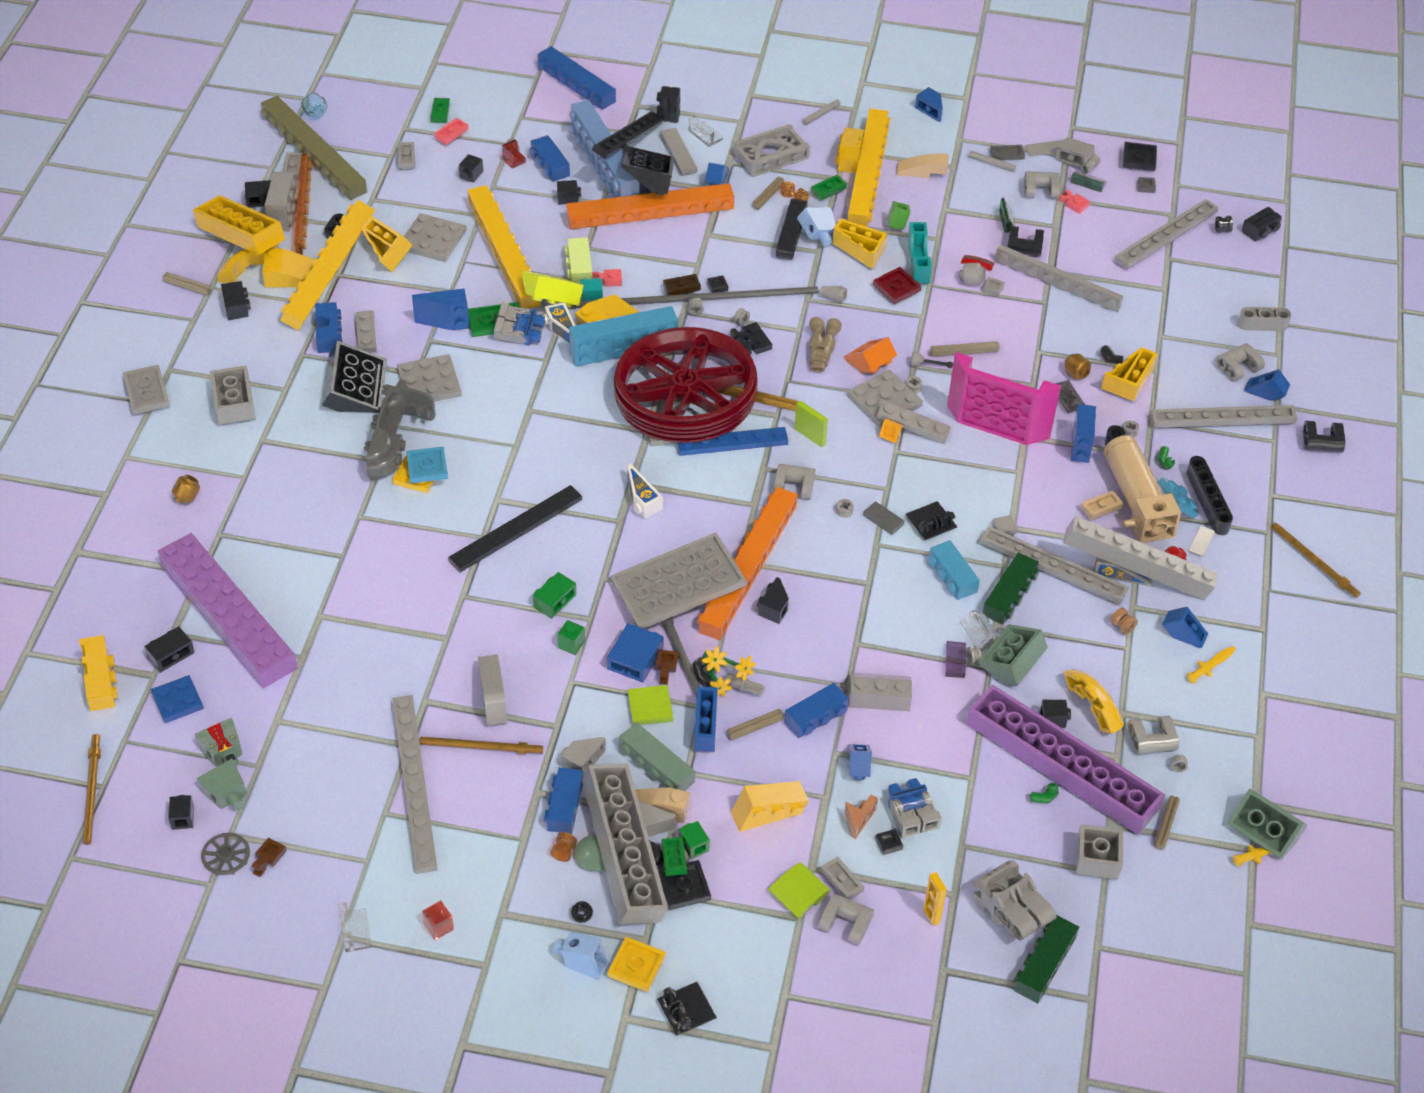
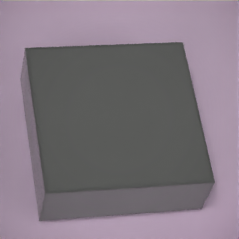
(1146, 185)

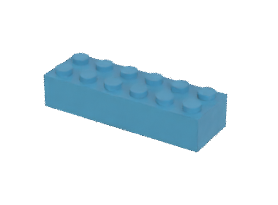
(613, 336)

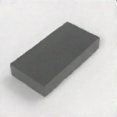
(1007, 152)
(883, 518)

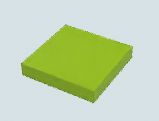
(811, 423)
(650, 705)

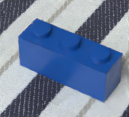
(549, 158)
(816, 710)
(705, 719)
(564, 800)

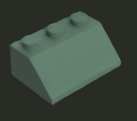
(1014, 653)
(1267, 824)

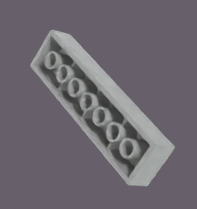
(624, 844)

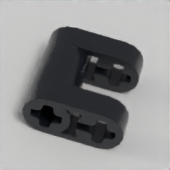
(1026, 246)
(1331, 443)

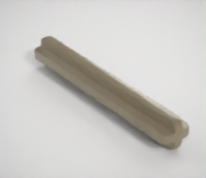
(967, 348)

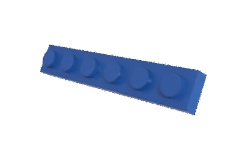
(736, 441)

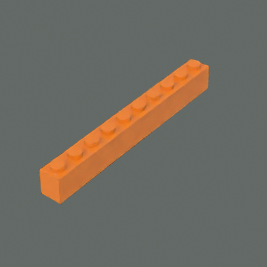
(649, 206)
(750, 561)

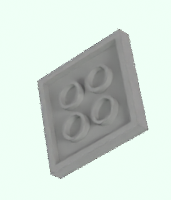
(434, 237)
(433, 376)
(884, 387)

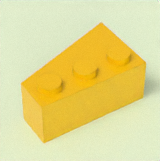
(849, 150)
(860, 241)
(386, 242)
(1131, 375)
(98, 673)
(768, 804)

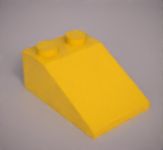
(284, 268)
(604, 308)

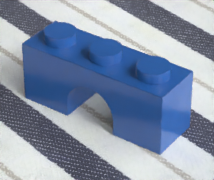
(327, 326)

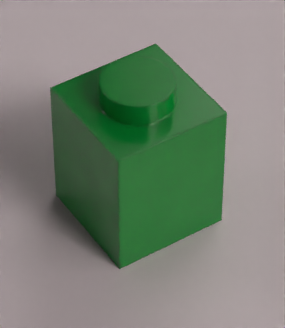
(571, 637)
(694, 839)

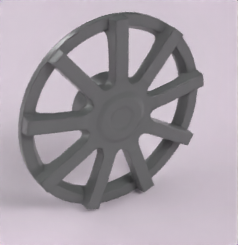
(225, 854)

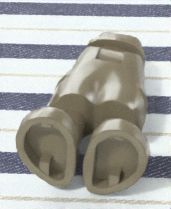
(820, 346)

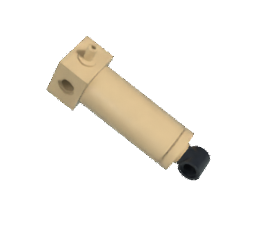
(1154, 513)

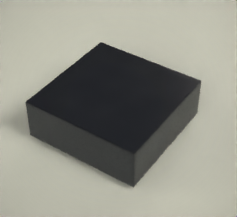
(717, 284)
(889, 842)

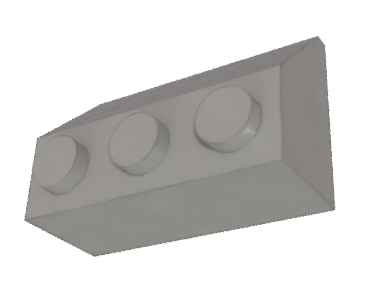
(880, 692)

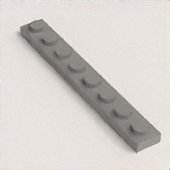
(1166, 234)
(1059, 278)
(1223, 416)
(1056, 565)

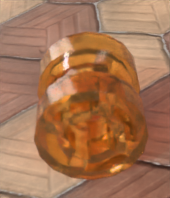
(564, 844)

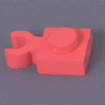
(1076, 203)
(609, 277)

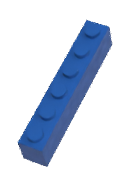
(576, 77)

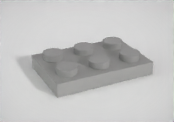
(146, 389)

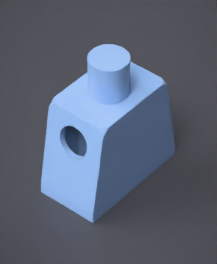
(818, 224)
(583, 954)

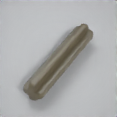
(768, 193)
(187, 283)
(755, 724)
(1166, 822)

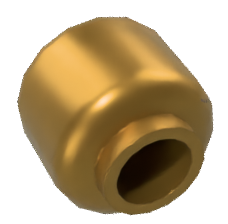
(1077, 366)
(186, 489)

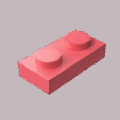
(451, 131)

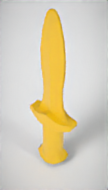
(1206, 667)
(1252, 854)

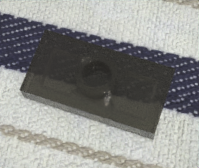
(1069, 396)

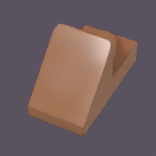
(859, 817)

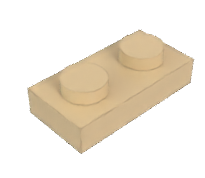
(1101, 505)

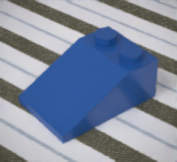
(442, 309)

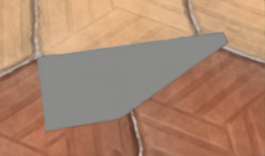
(1041, 148)

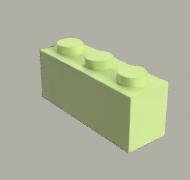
(578, 259)

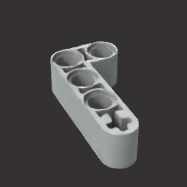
(492, 690)

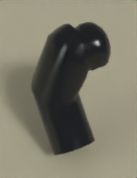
(1109, 355)
(698, 667)
(657, 852)

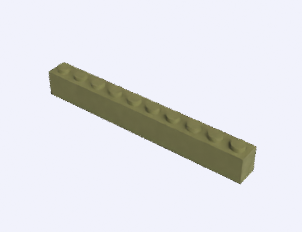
(319, 151)

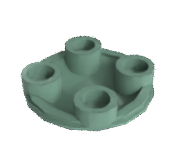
(589, 855)

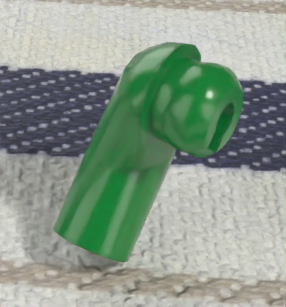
(1163, 459)
(1047, 796)

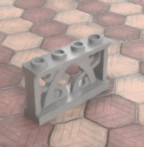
(766, 162)

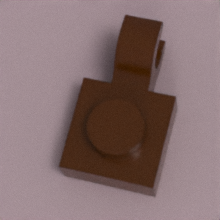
(666, 662)
(268, 853)

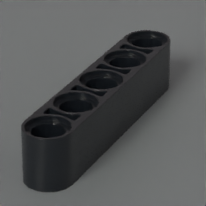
(791, 230)
(1209, 495)

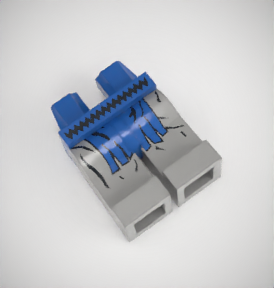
(518, 324)
(912, 808)

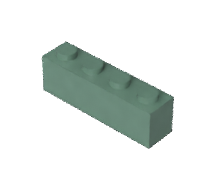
(656, 758)

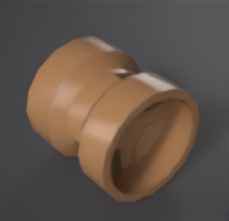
(1124, 621)

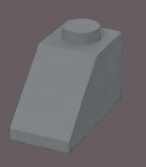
(583, 753)

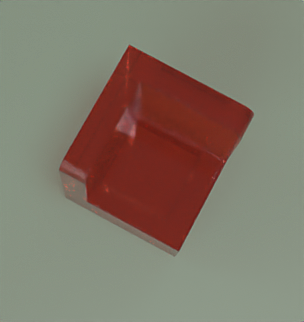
(512, 155)
(438, 920)

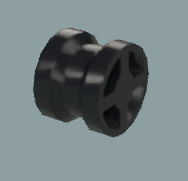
(1223, 224)

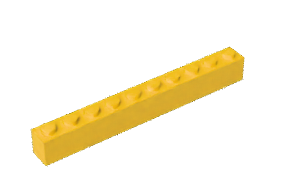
(867, 170)
(501, 242)
(326, 266)

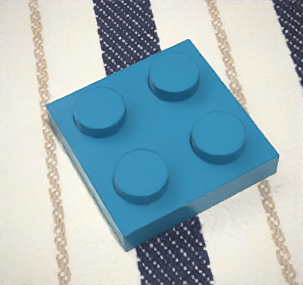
(427, 464)
(1179, 493)

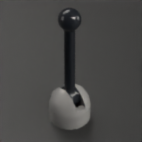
(917, 360)

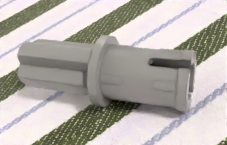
(745, 685)

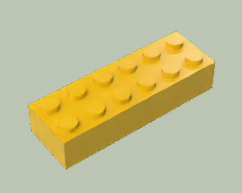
(239, 224)

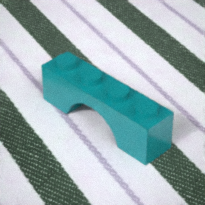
(920, 262)

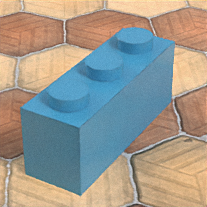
(953, 570)

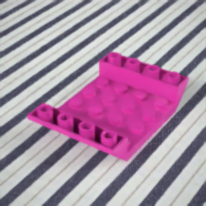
(1001, 404)

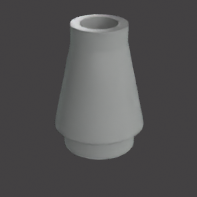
(835, 293)

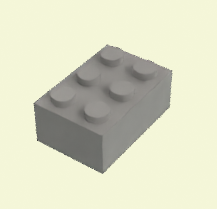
(282, 199)
(232, 395)

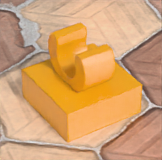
(890, 430)

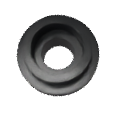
(582, 906)

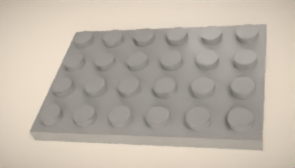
(678, 580)

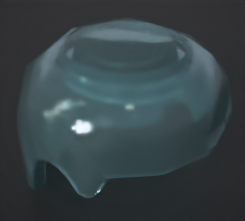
(314, 105)

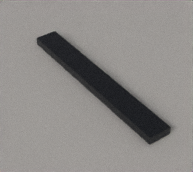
(628, 134)
(515, 528)

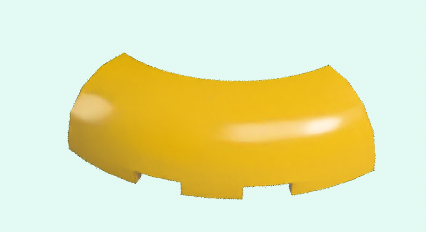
(237, 263)
(1102, 703)

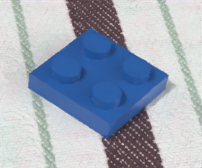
(177, 699)

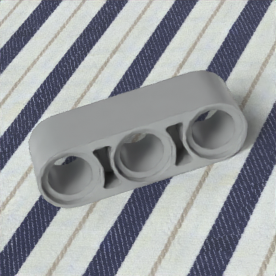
(1264, 318)

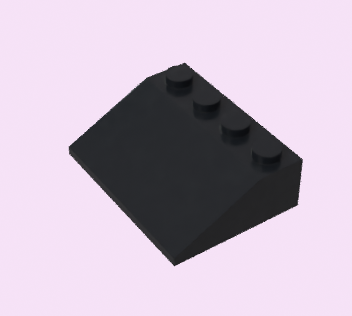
(649, 168)
(353, 380)

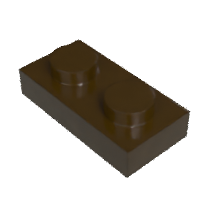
(682, 284)

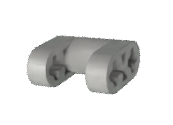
(1042, 179)
(1229, 361)
(796, 474)
(1164, 741)
(850, 910)

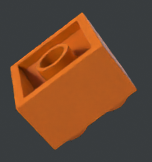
(872, 355)

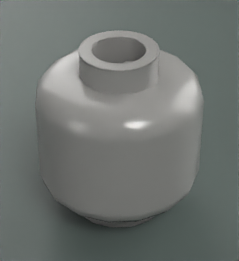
(972, 274)

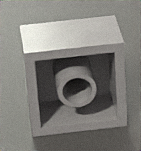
(1099, 851)

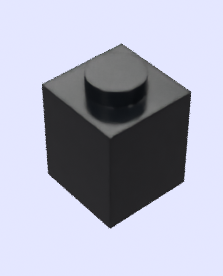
(470, 168)
(568, 192)
(1056, 711)
(181, 812)

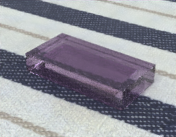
(955, 659)

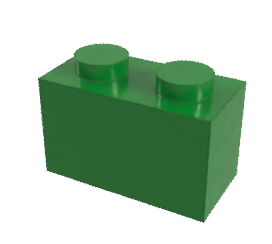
(554, 595)

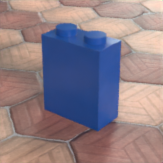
(1083, 433)
(635, 652)

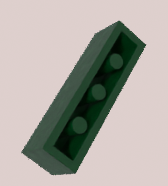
(1010, 588)
(1046, 959)

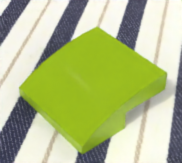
(799, 890)

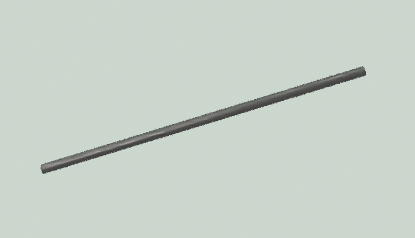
(716, 295)

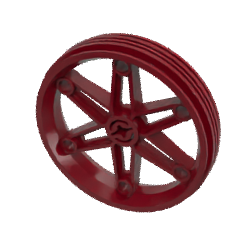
(685, 384)

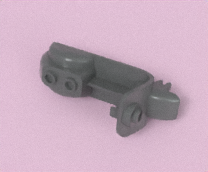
(386, 445)

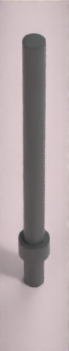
(668, 623)

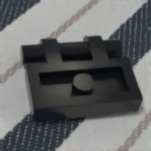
(755, 338)

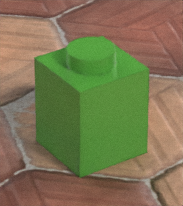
(898, 215)

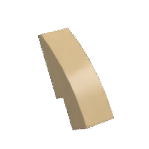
(923, 165)

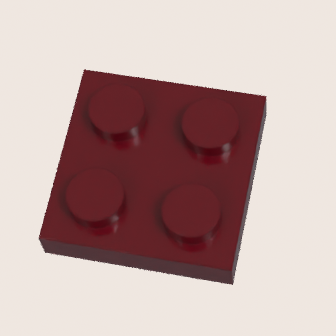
(897, 285)

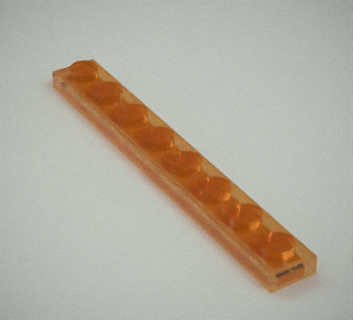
(302, 207)

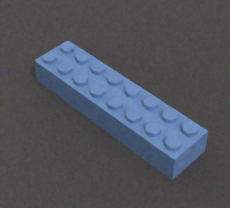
(589, 131)

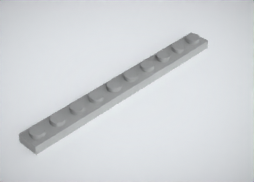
(414, 785)

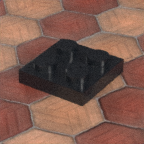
(1139, 156)
(685, 888)

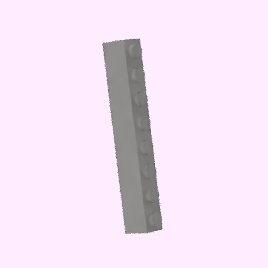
(1140, 558)

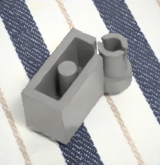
(1077, 154)

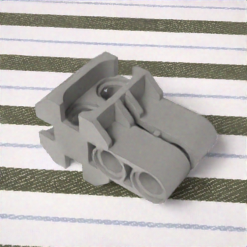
(1013, 900)

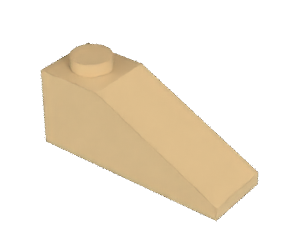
(667, 799)

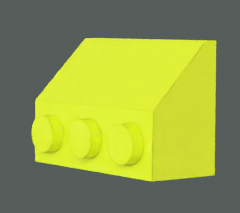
(552, 288)

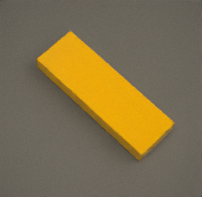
(934, 898)

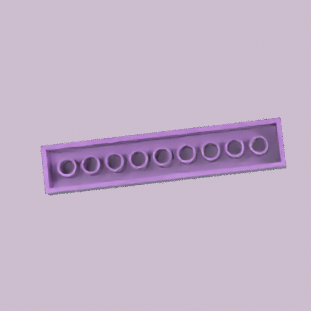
(227, 610)
(1065, 759)

